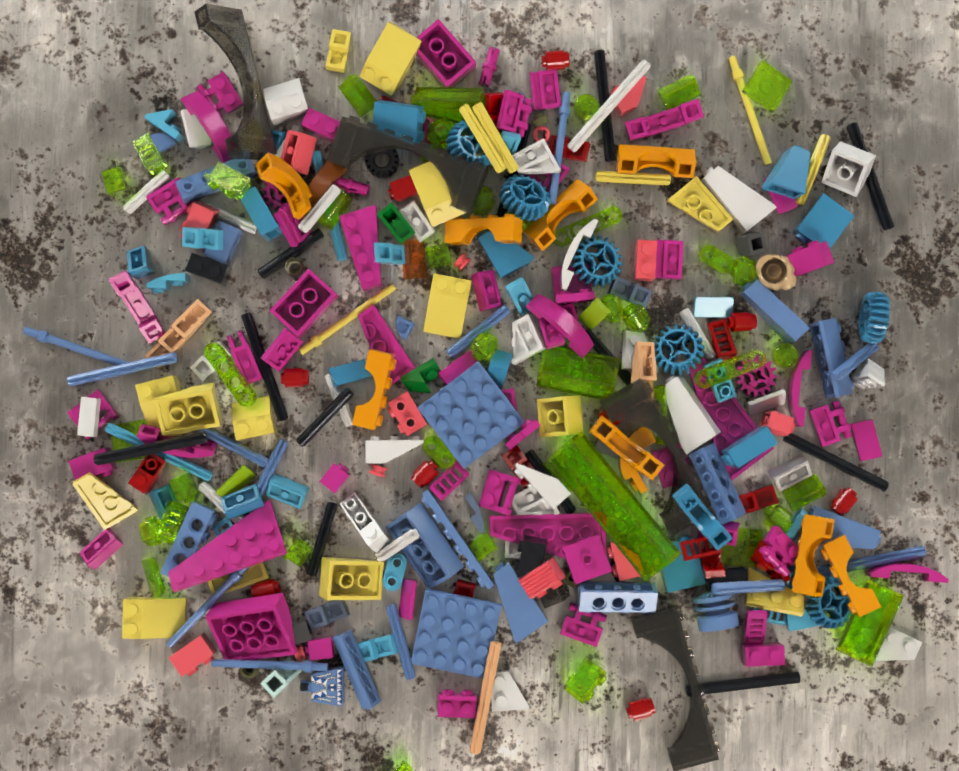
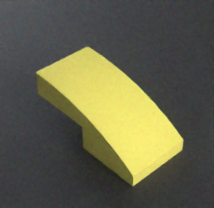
(338, 51)

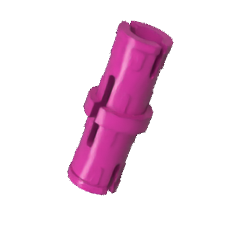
(489, 67)
(353, 186)

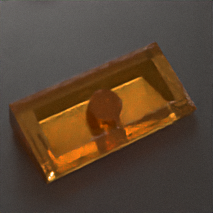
(415, 260)

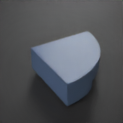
(162, 141)
(404, 327)

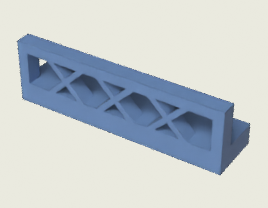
(356, 669)

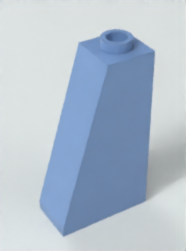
(774, 312)
(856, 533)
(521, 611)

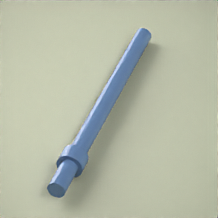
(564, 112)
(44, 337)
(234, 577)
(307, 666)

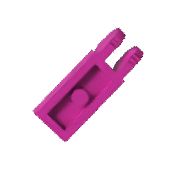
(245, 358)

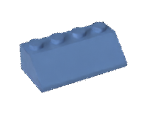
(829, 356)
(431, 552)

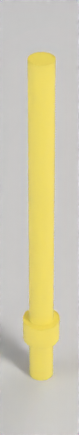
(738, 75)
(316, 341)

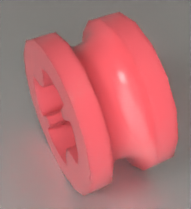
(544, 129)
(462, 262)
(378, 470)
(301, 654)

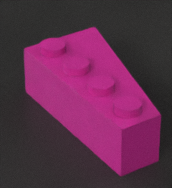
(361, 233)

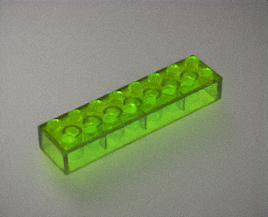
(614, 506)

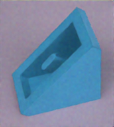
(139, 262)
(499, 366)

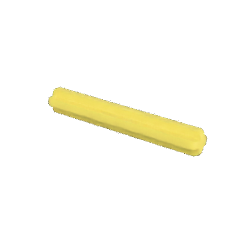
(495, 137)
(482, 138)
(814, 165)
(639, 178)

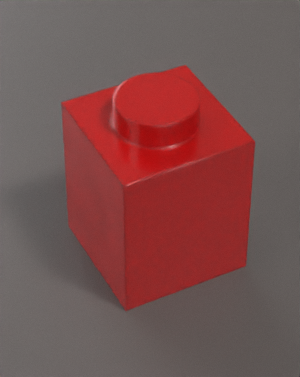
(402, 189)

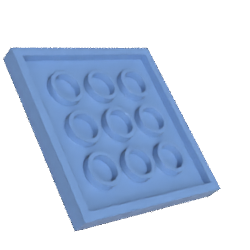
(471, 414)
(455, 633)

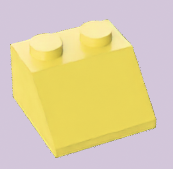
(560, 416)
(254, 419)

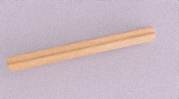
(485, 697)

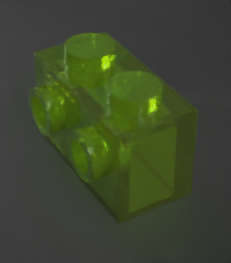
(585, 680)

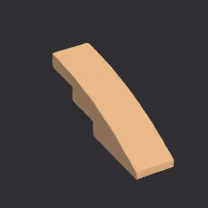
(181, 330)
(644, 363)

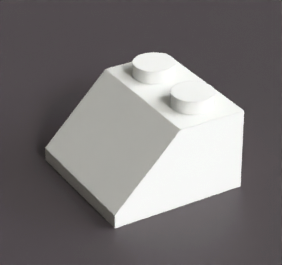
(286, 101)
(848, 168)

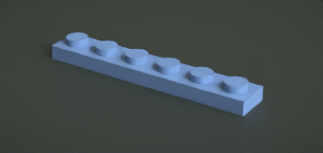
(452, 533)

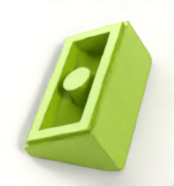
(237, 481)

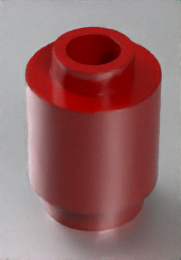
(555, 60)
(741, 321)
(295, 377)
(425, 473)
(844, 501)
(265, 587)
(640, 709)

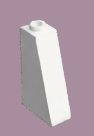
(738, 199)
(688, 414)

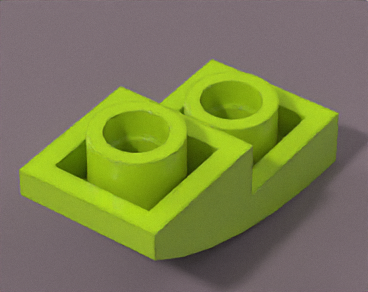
(594, 314)

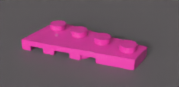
(383, 339)

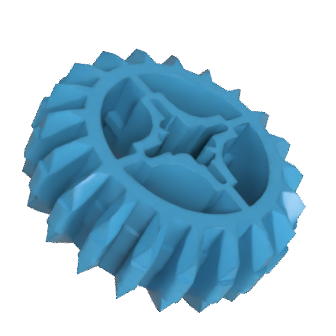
(465, 146)
(524, 197)
(604, 247)
(874, 317)
(684, 335)
(834, 605)

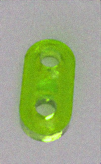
(716, 258)
(439, 452)

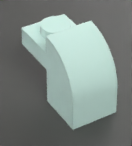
(279, 679)

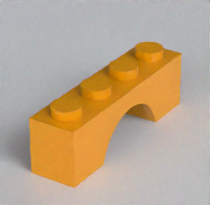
(675, 160)
(575, 198)
(462, 231)
(380, 366)
(626, 448)
(838, 552)
(807, 577)

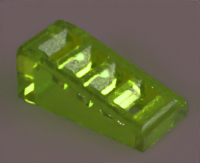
(157, 166)
(183, 509)

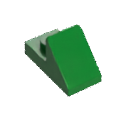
(395, 223)
(419, 377)

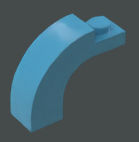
(701, 517)

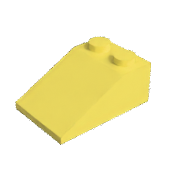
(390, 59)
(433, 193)
(447, 306)
(153, 389)
(188, 410)
(351, 579)
(152, 617)

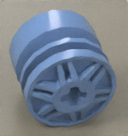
(716, 611)

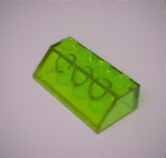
(586, 376)
(866, 634)

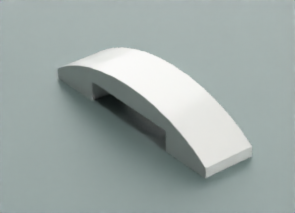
(585, 232)

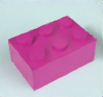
(444, 55)
(304, 303)

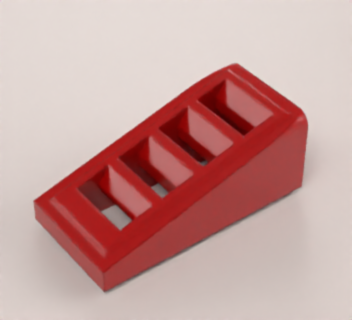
(715, 342)
(701, 554)

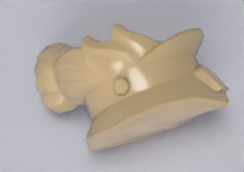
(776, 272)

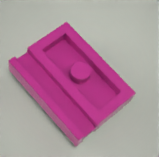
(545, 90)
(290, 225)
(669, 259)

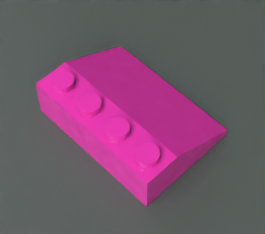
(253, 627)

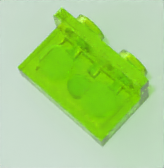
(228, 180)

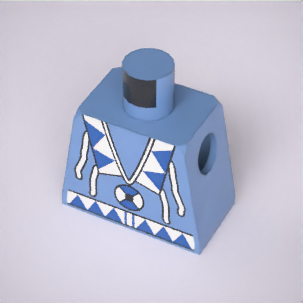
(326, 686)

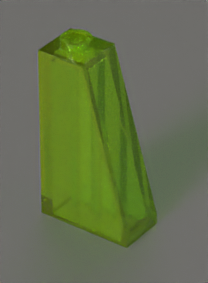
(446, 101)

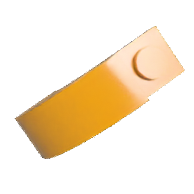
(287, 181)
(643, 438)

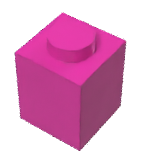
(335, 477)
(320, 648)

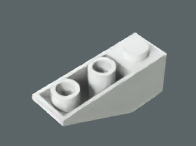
(869, 375)
(386, 450)
(549, 488)
(365, 523)

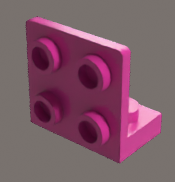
(576, 291)

